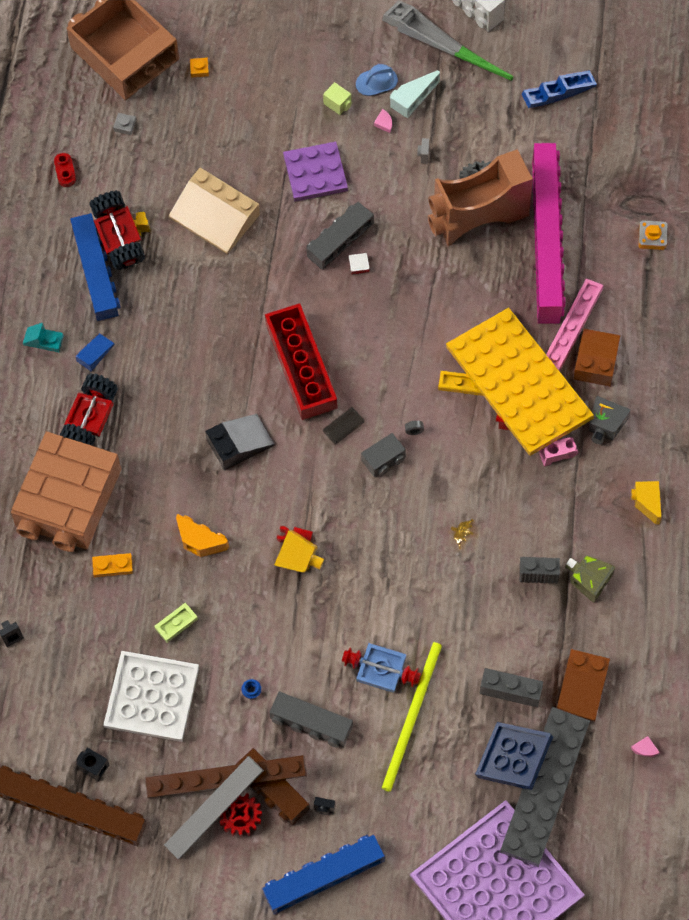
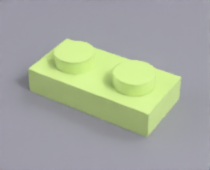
(176, 622)

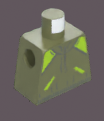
(590, 576)

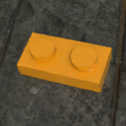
(112, 565)

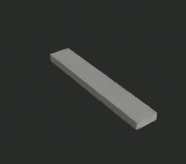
(213, 807)

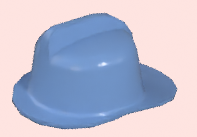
(377, 80)

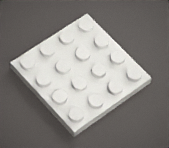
(151, 696)

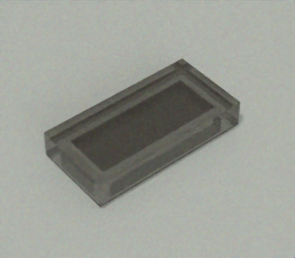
(343, 425)

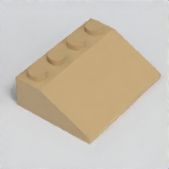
(214, 210)

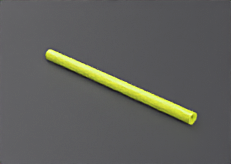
(411, 717)

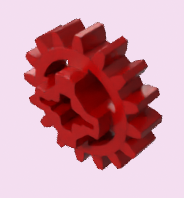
(246, 820)

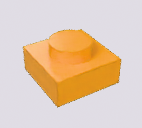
(199, 67)

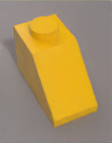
(648, 499)

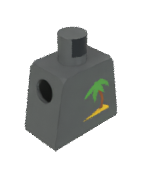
(607, 420)

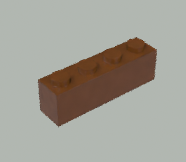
(279, 795)

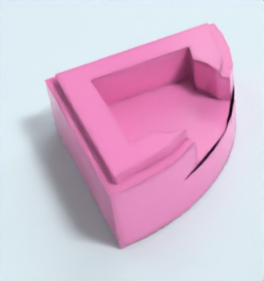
(384, 121)
(645, 748)

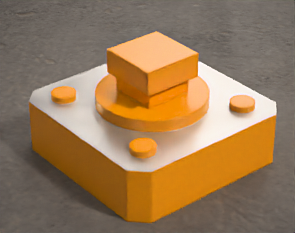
(652, 235)

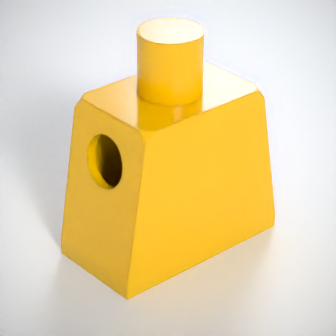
(298, 553)

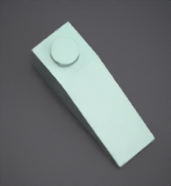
(412, 94)

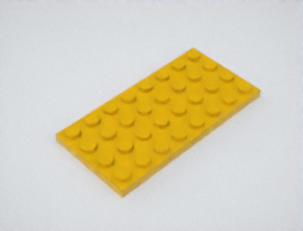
(519, 381)

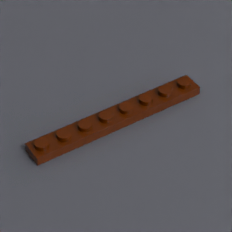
(213, 777)

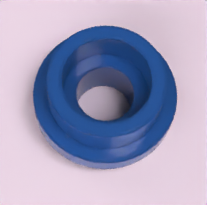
(251, 683)

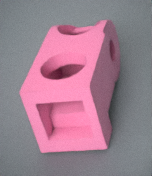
(558, 450)

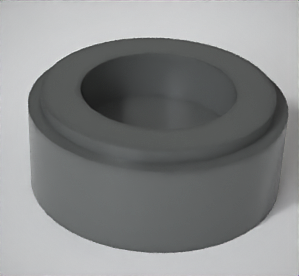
(414, 427)

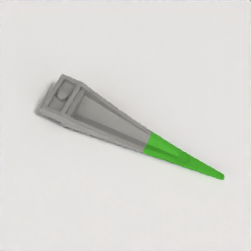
(416, 25)

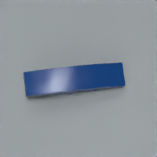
(560, 89)

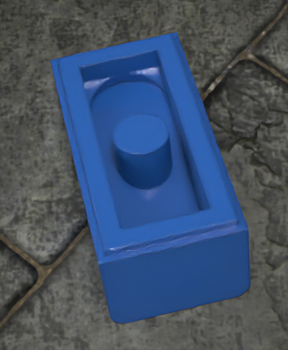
(94, 352)

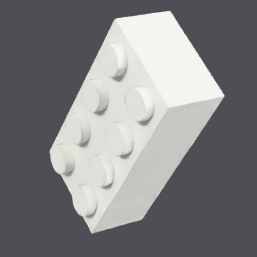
(485, 12)

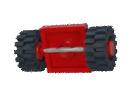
(117, 230)
(90, 409)

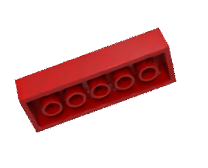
(301, 361)

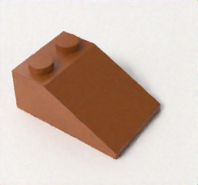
(596, 357)
(583, 684)

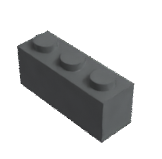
(511, 687)

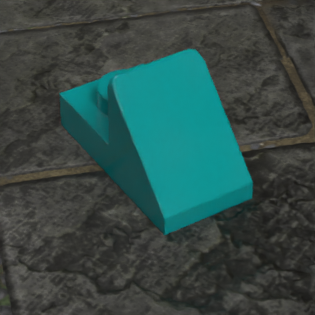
(39, 337)

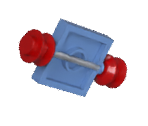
(381, 667)

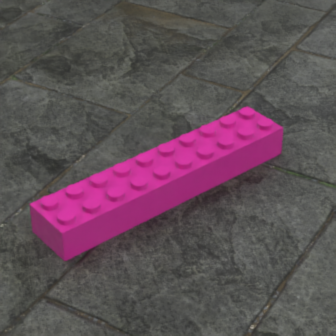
(548, 233)

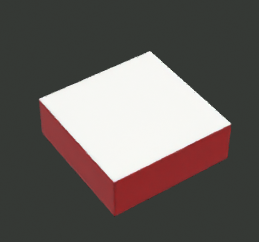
(359, 263)

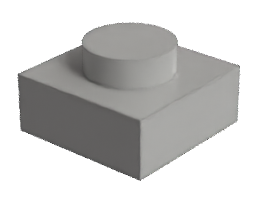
(124, 123)
(423, 151)

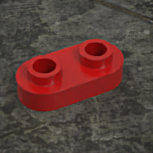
(65, 168)

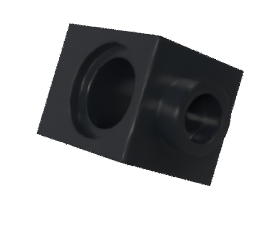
(95, 771)

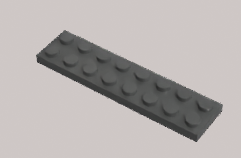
(539, 807)

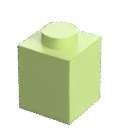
(337, 98)

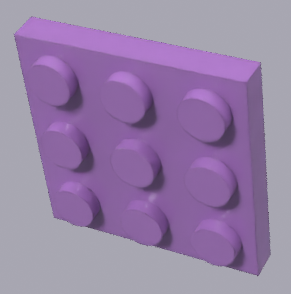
(315, 171)

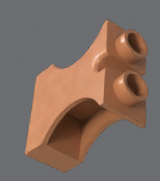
(488, 196)

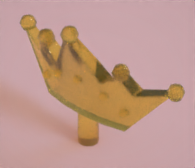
(462, 531)

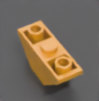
(199, 538)

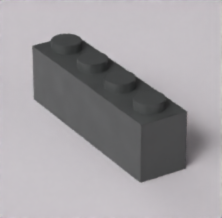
(339, 235)
(311, 720)

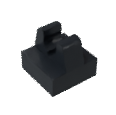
(10, 633)

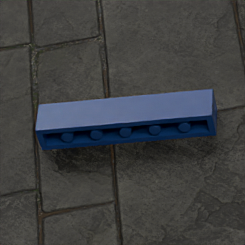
(94, 267)
(323, 874)

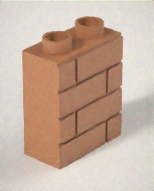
(122, 44)
(65, 492)

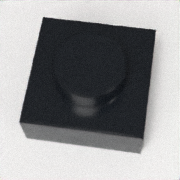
(324, 806)

